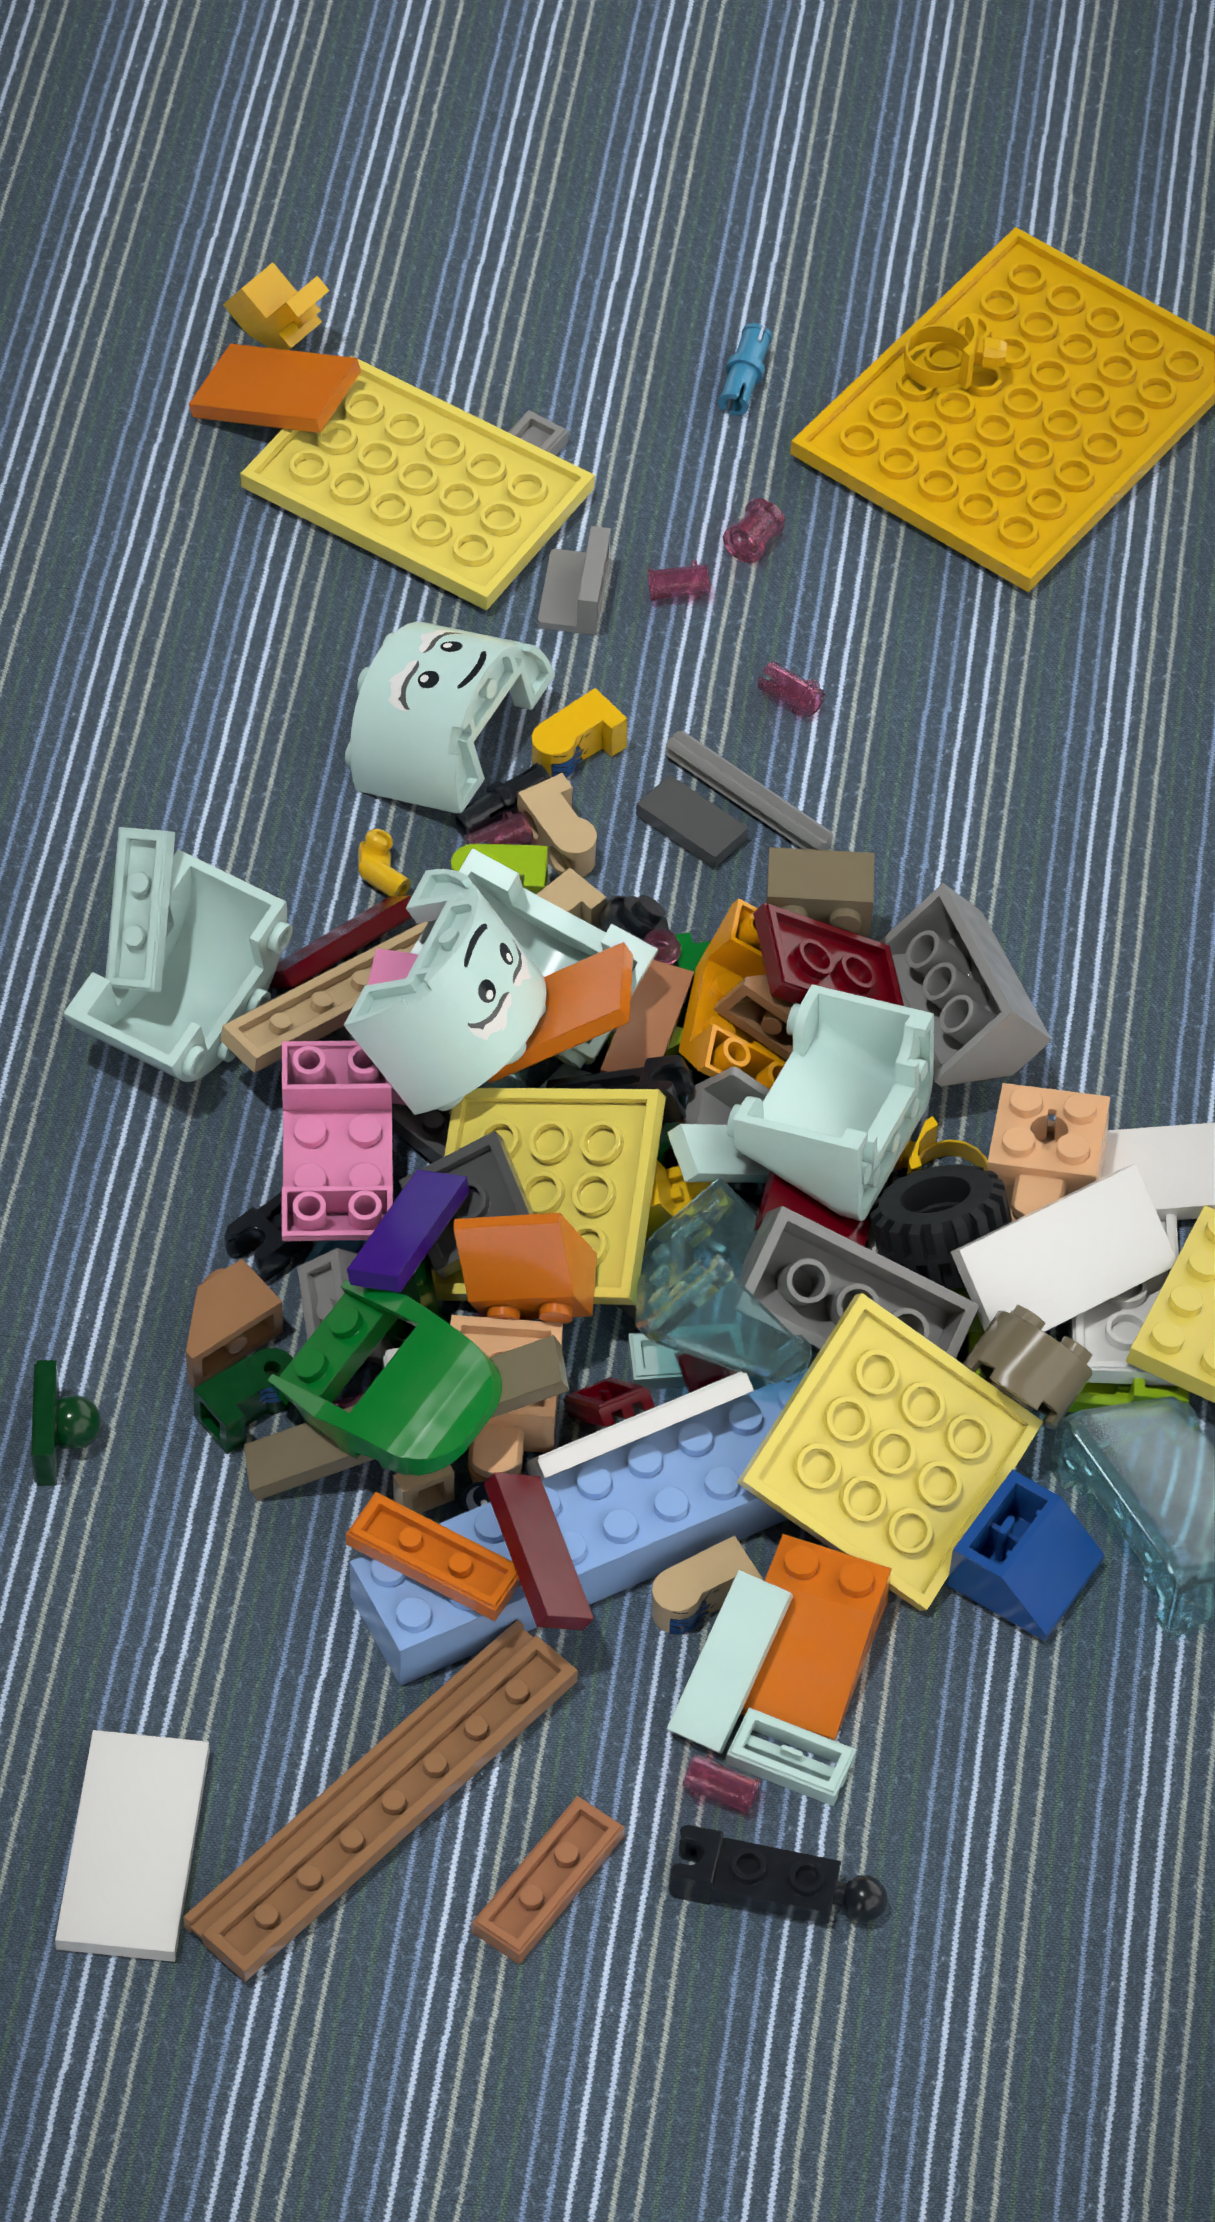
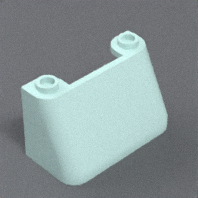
(841, 1098)

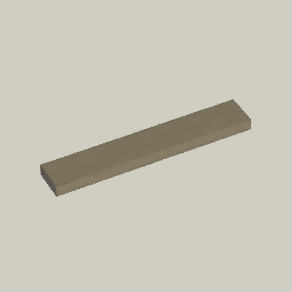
(305, 1455)

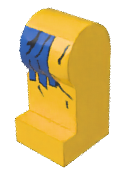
(578, 733)

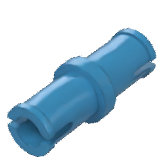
(745, 369)

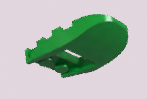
(421, 1404)

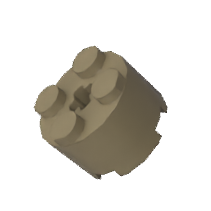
(1031, 1364)

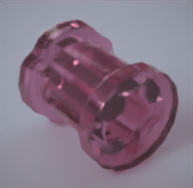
(754, 530)

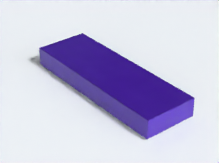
(408, 1231)

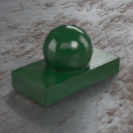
(64, 1421)

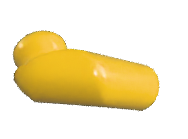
(375, 864)

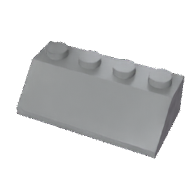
(960, 973)
(813, 1273)

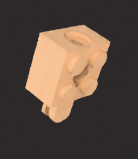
(1046, 1157)
(529, 1428)

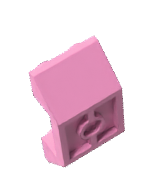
(334, 1142)

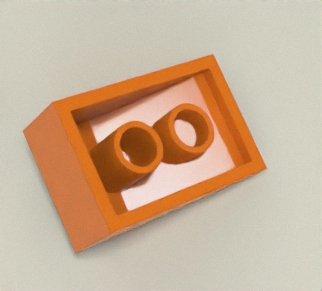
(822, 1636)

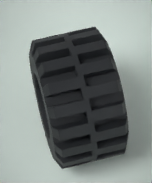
(934, 1213)

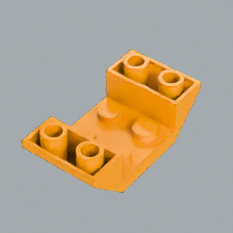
(709, 1038)

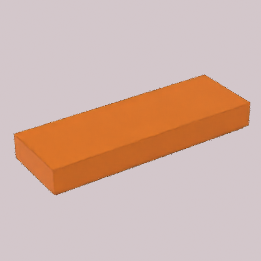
(434, 1556)

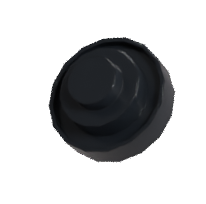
(633, 915)

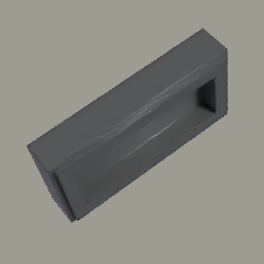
(692, 821)

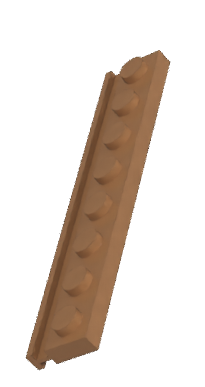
(379, 1800)

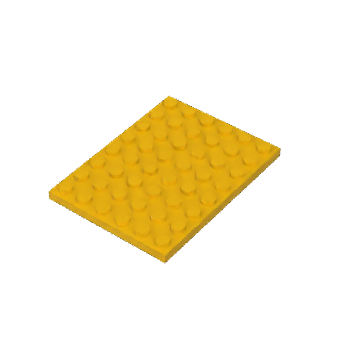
(1031, 448)

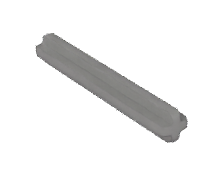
(747, 792)

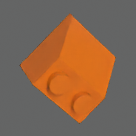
(526, 1267)

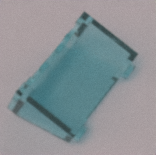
(694, 1294)
(1158, 1488)

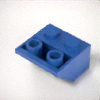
(1025, 1556)

